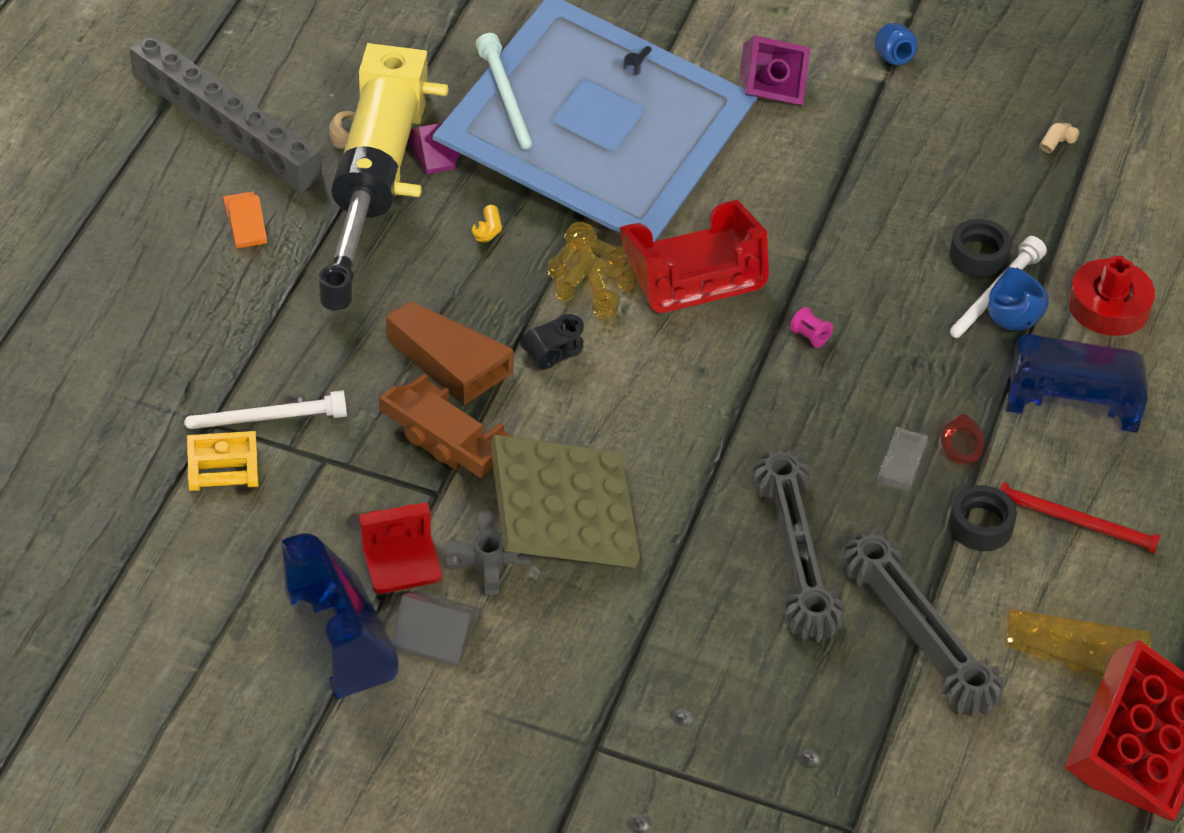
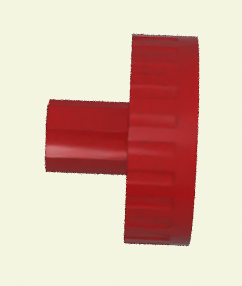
(1114, 281)

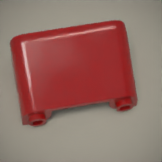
(700, 264)

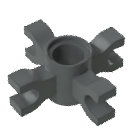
(484, 554)

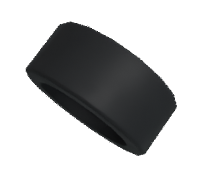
(983, 231)
(986, 498)

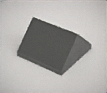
(434, 627)

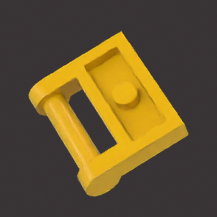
(222, 451)

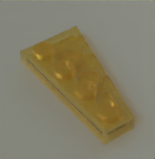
(1071, 641)

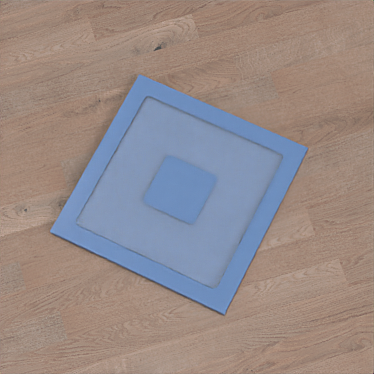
(598, 134)

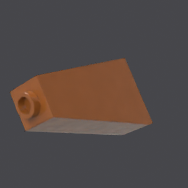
(449, 351)

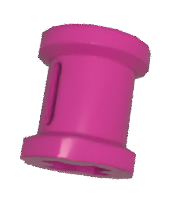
(801, 324)

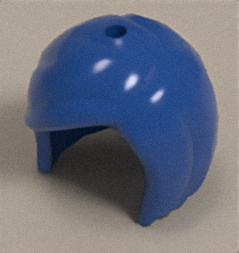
(1017, 300)

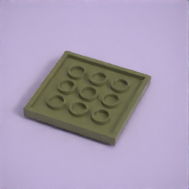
(564, 501)

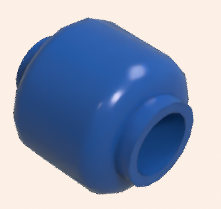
(895, 43)

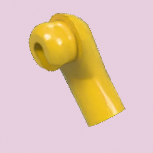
(489, 228)

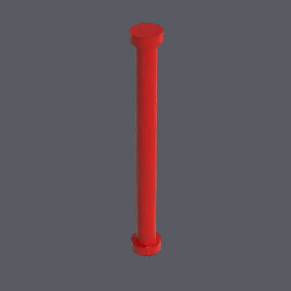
(1082, 519)

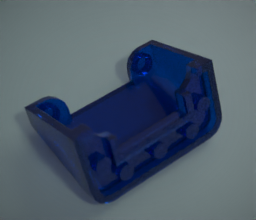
(1078, 373)
(356, 636)

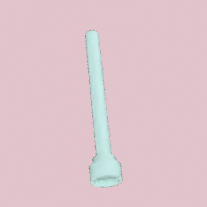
(490, 49)

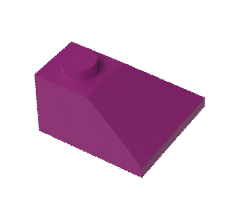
(774, 70)

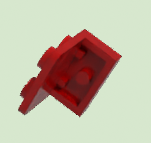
(399, 548)

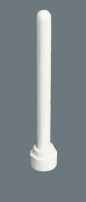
(1029, 253)
(331, 405)

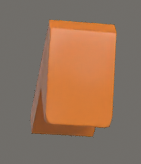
(245, 219)

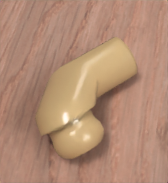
(1058, 133)

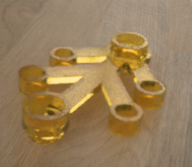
(583, 240)

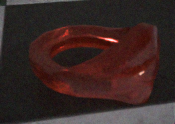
(962, 422)

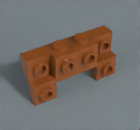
(440, 426)

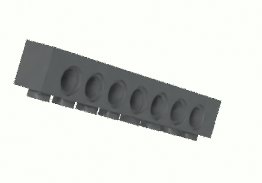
(226, 113)

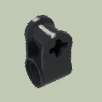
(553, 344)

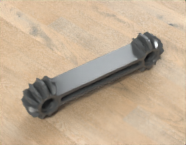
(878, 564)
(811, 608)

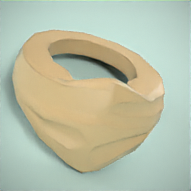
(337, 134)

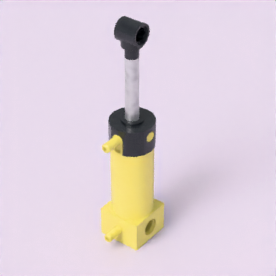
(368, 173)

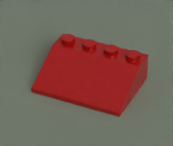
(1135, 733)

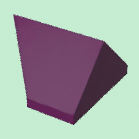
(431, 154)

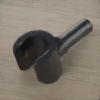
(636, 60)

